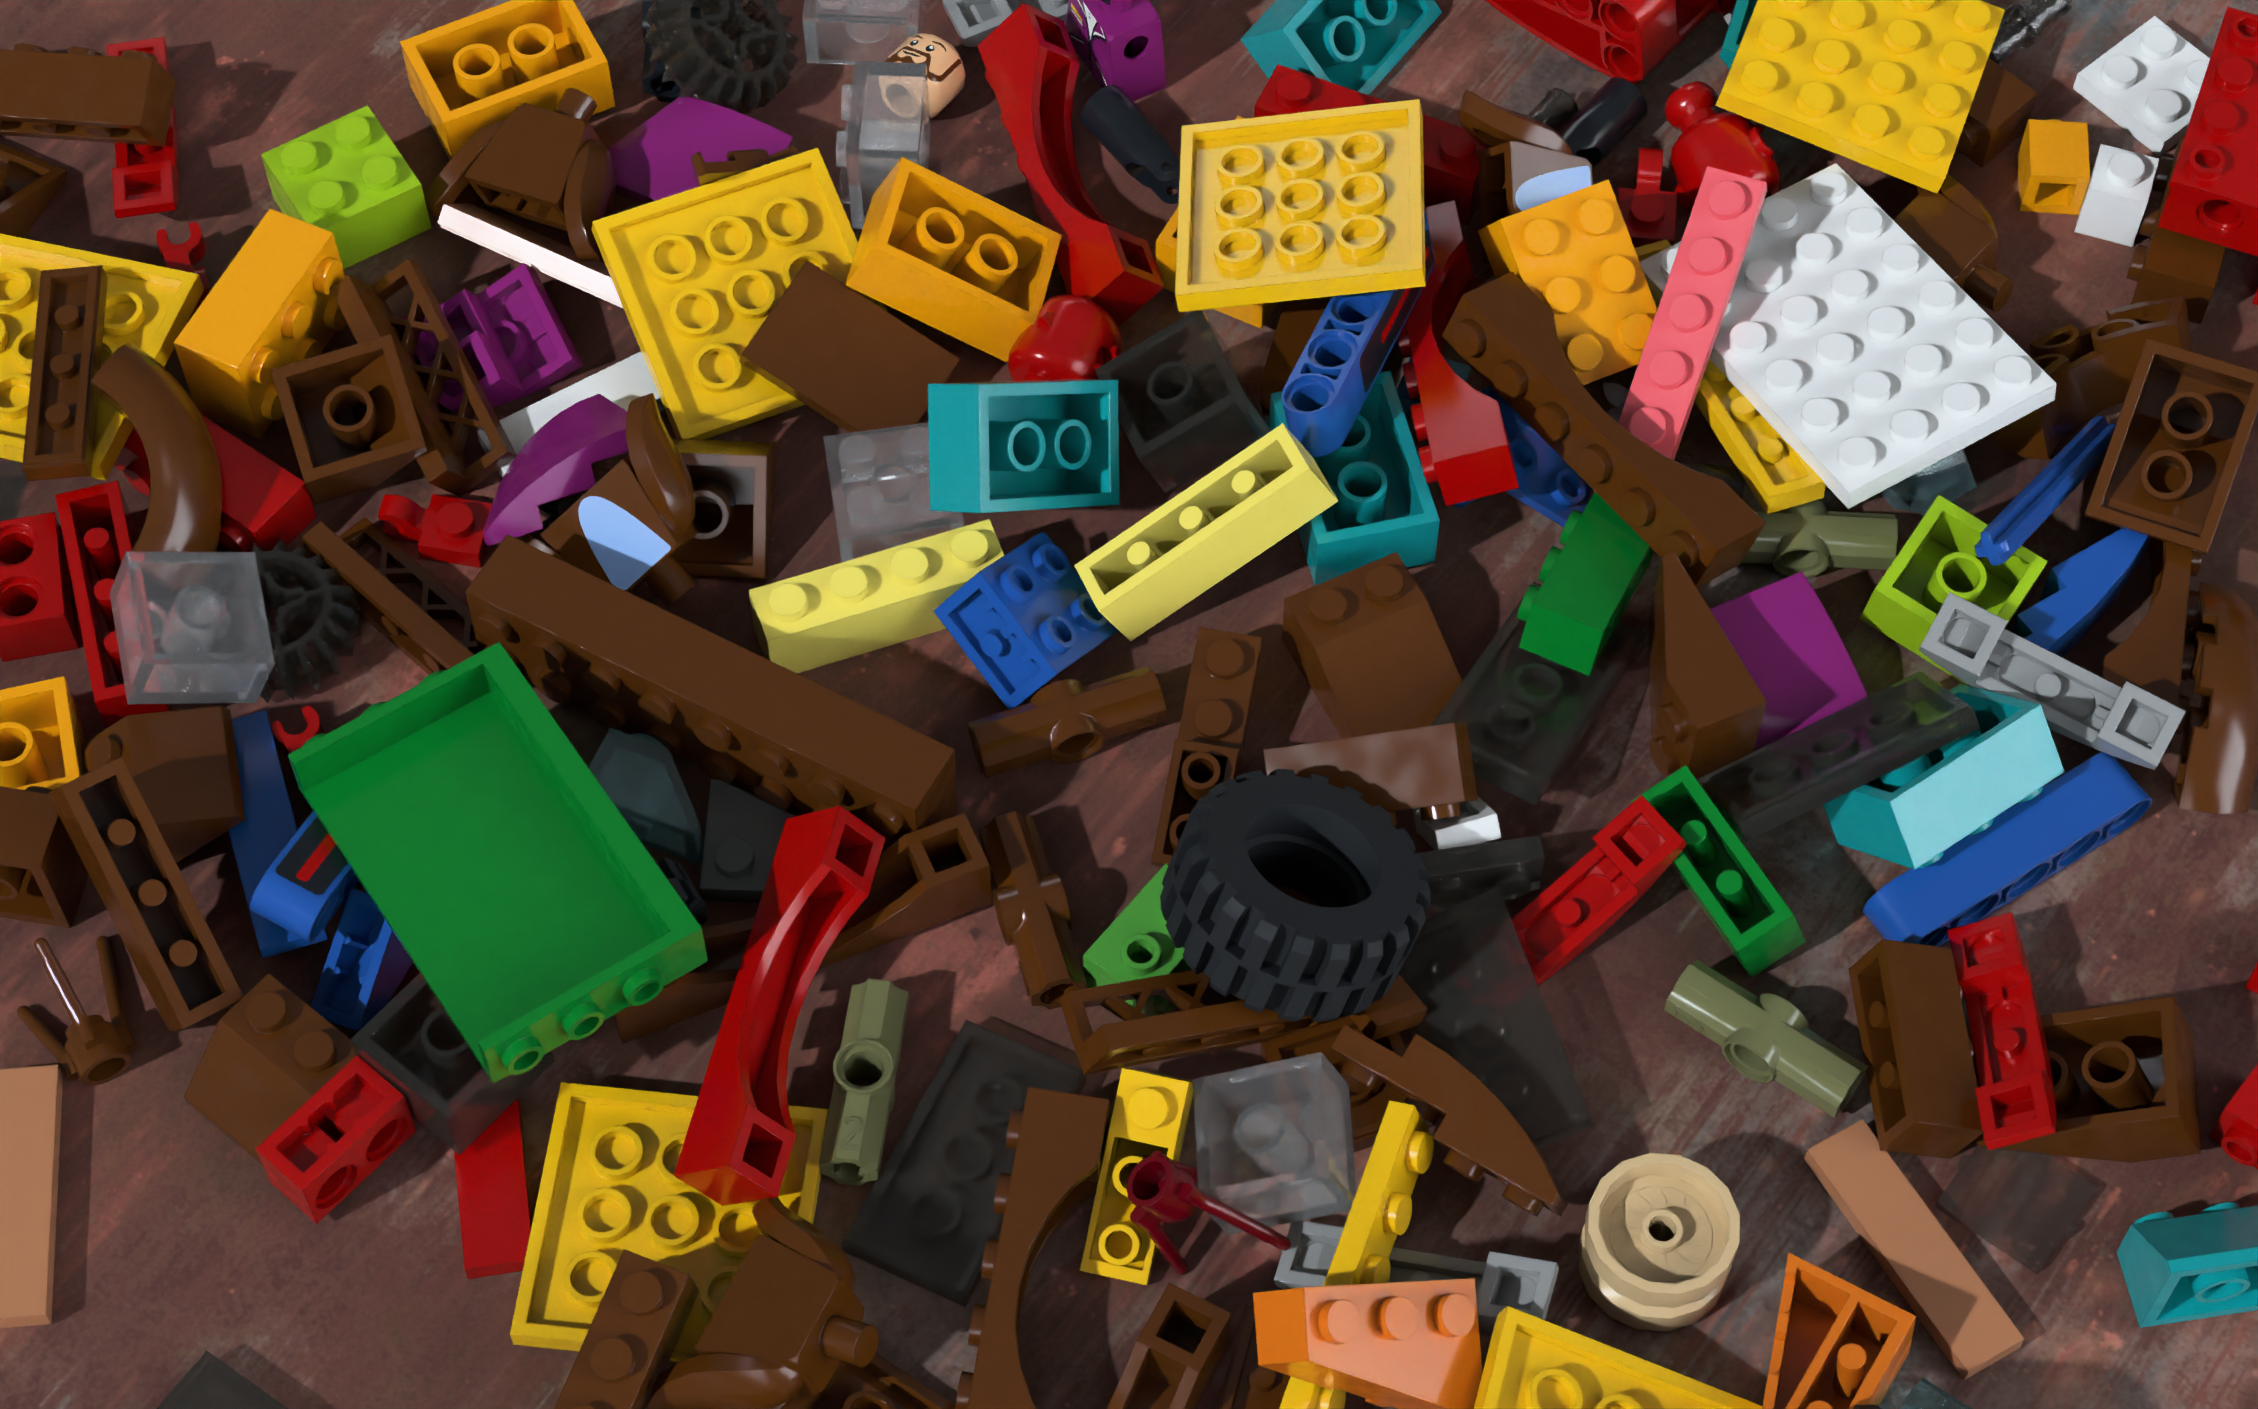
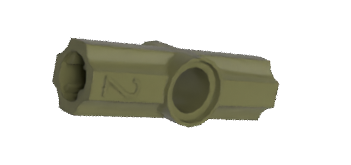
(1812, 539)
(1765, 1038)
(861, 1114)

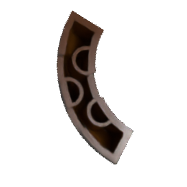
(2092, 370)
(179, 451)
(2221, 736)

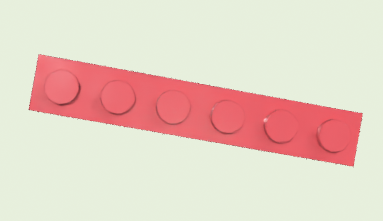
(1692, 309)

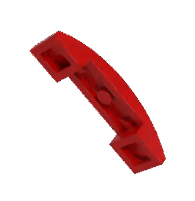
(146, 174)
(1598, 888)
(2006, 1032)

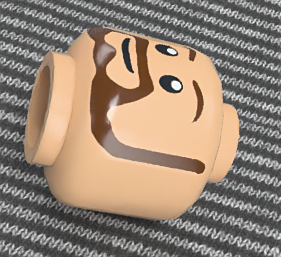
(944, 67)

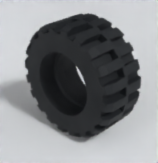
(1274, 946)

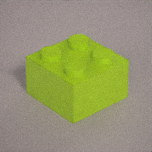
(350, 184)
(1941, 561)

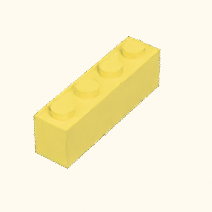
(1206, 533)
(868, 598)

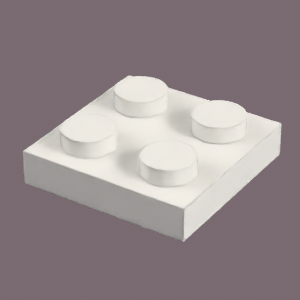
(2147, 84)

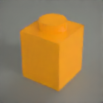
(2053, 166)

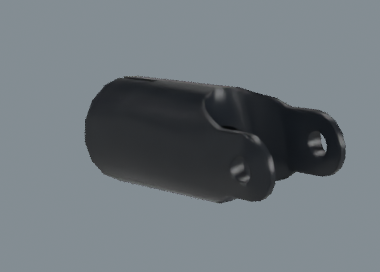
(1604, 120)
(1133, 140)

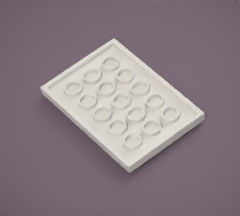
(1861, 341)

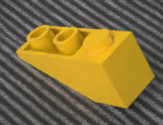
(1146, 1118)

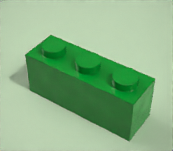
(1583, 587)
(1725, 875)

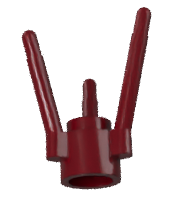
(1167, 1193)

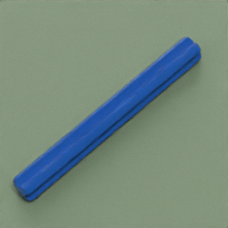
(2045, 492)

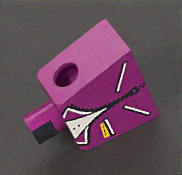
(1103, 31)

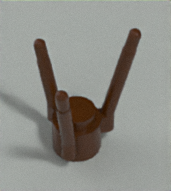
(94, 1047)

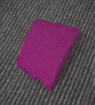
(657, 154)
(507, 337)
(555, 465)
(1790, 655)

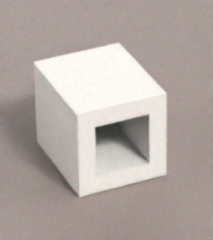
(2116, 195)

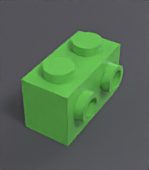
(1136, 947)

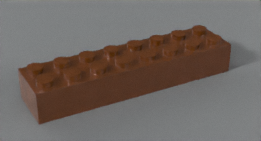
(706, 696)

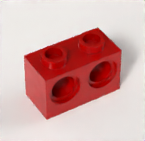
(35, 586)
(336, 1139)

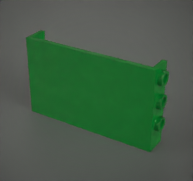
(498, 861)

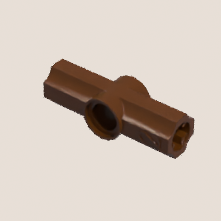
(1067, 721)
(1031, 908)

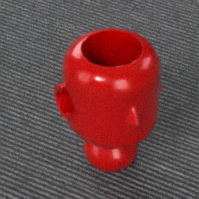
(1715, 141)
(1066, 341)

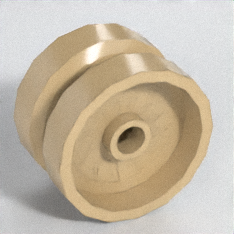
(1658, 1242)

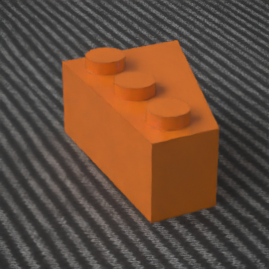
(1377, 1340)
(1833, 1343)

